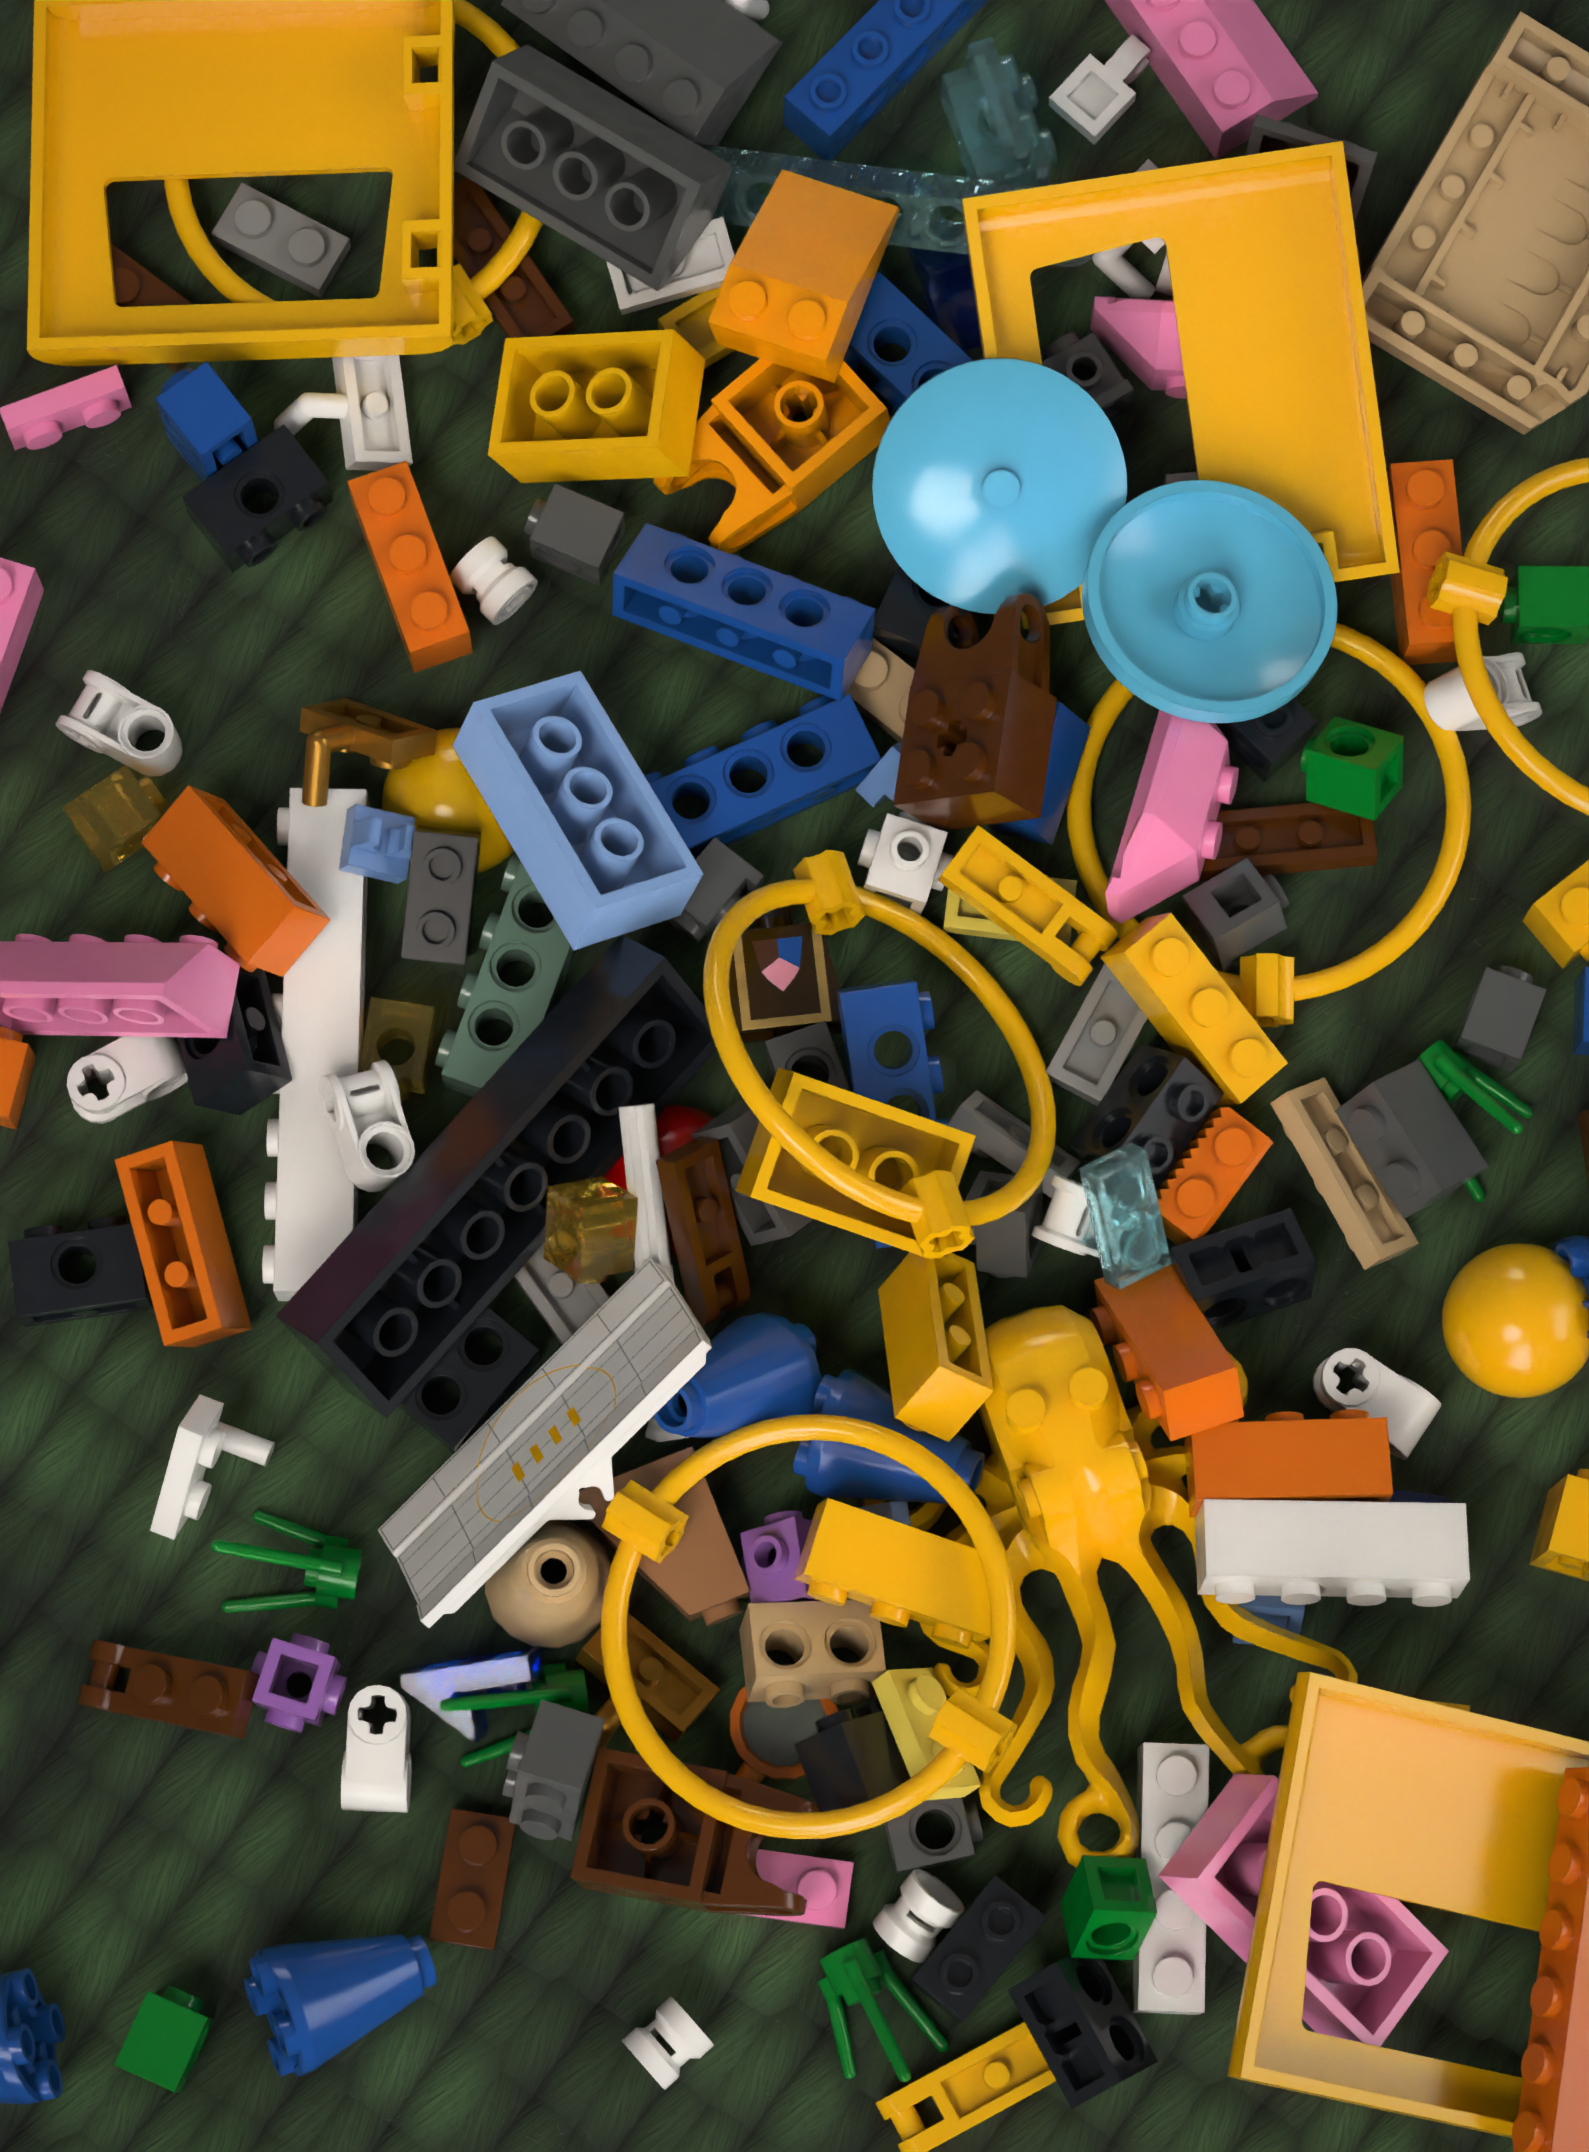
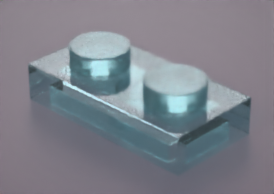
(1125, 1215)

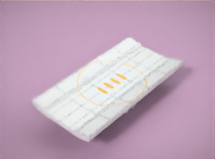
(547, 1443)

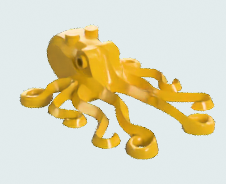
(1075, 1486)

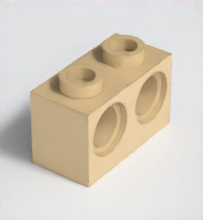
(808, 1634)

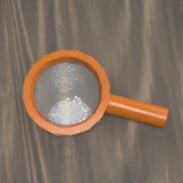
(767, 1736)

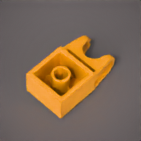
(768, 456)

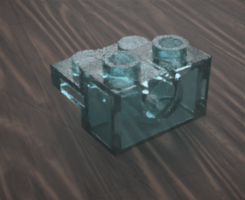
(998, 97)

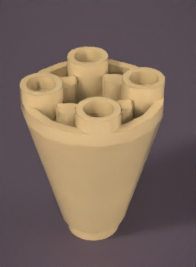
(547, 1612)

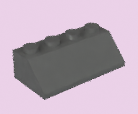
(673, 57)
(590, 165)

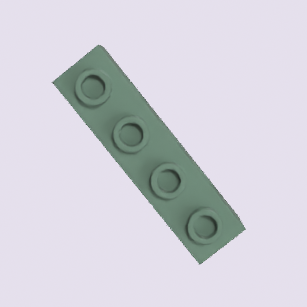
(465, 1058)

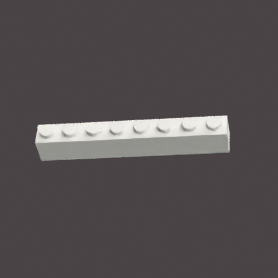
(321, 1036)

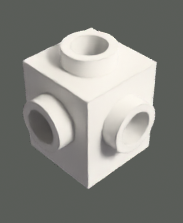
(900, 879)

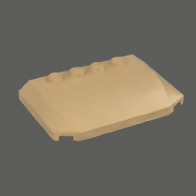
(1493, 244)

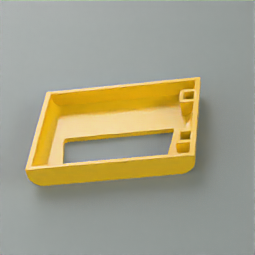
(237, 95)
(1262, 323)
(1412, 1810)

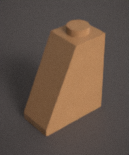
(703, 1570)

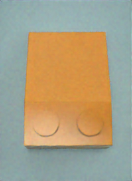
(803, 275)

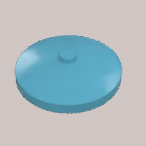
(997, 483)
(1209, 601)

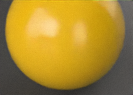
(445, 797)
(1517, 1321)

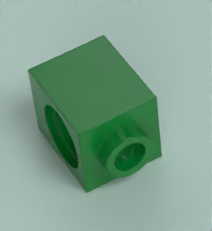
(1547, 605)
(1353, 768)
(1108, 1907)
(165, 2038)

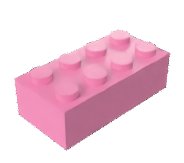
(1363, 1948)

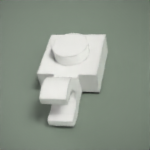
(1099, 93)

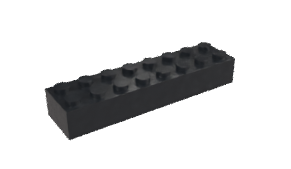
(479, 1191)

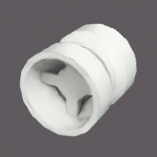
(498, 585)
(918, 1916)
(679, 2032)

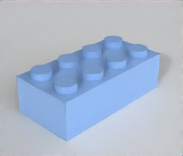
(577, 809)

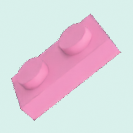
(85, 401)
(820, 1880)

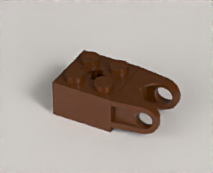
(978, 720)
(697, 1861)

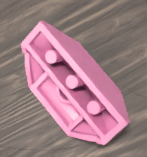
(1143, 338)
(1172, 815)

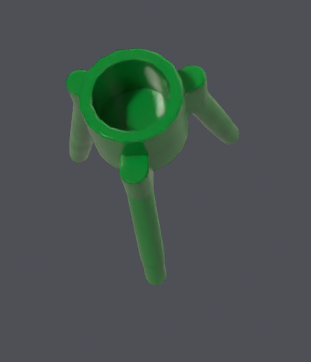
(1456, 1076)
(329, 1569)
(558, 1687)
(855, 1976)

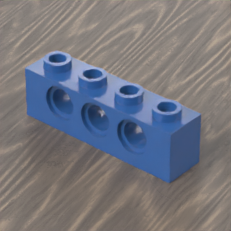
(870, 69)
(894, 319)
(743, 611)
(789, 788)
(864, 1017)

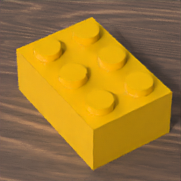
(597, 406)
(861, 1133)

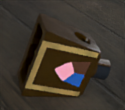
(782, 979)

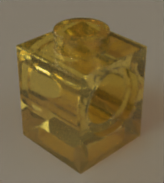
(116, 816)
(405, 1021)
(590, 1229)

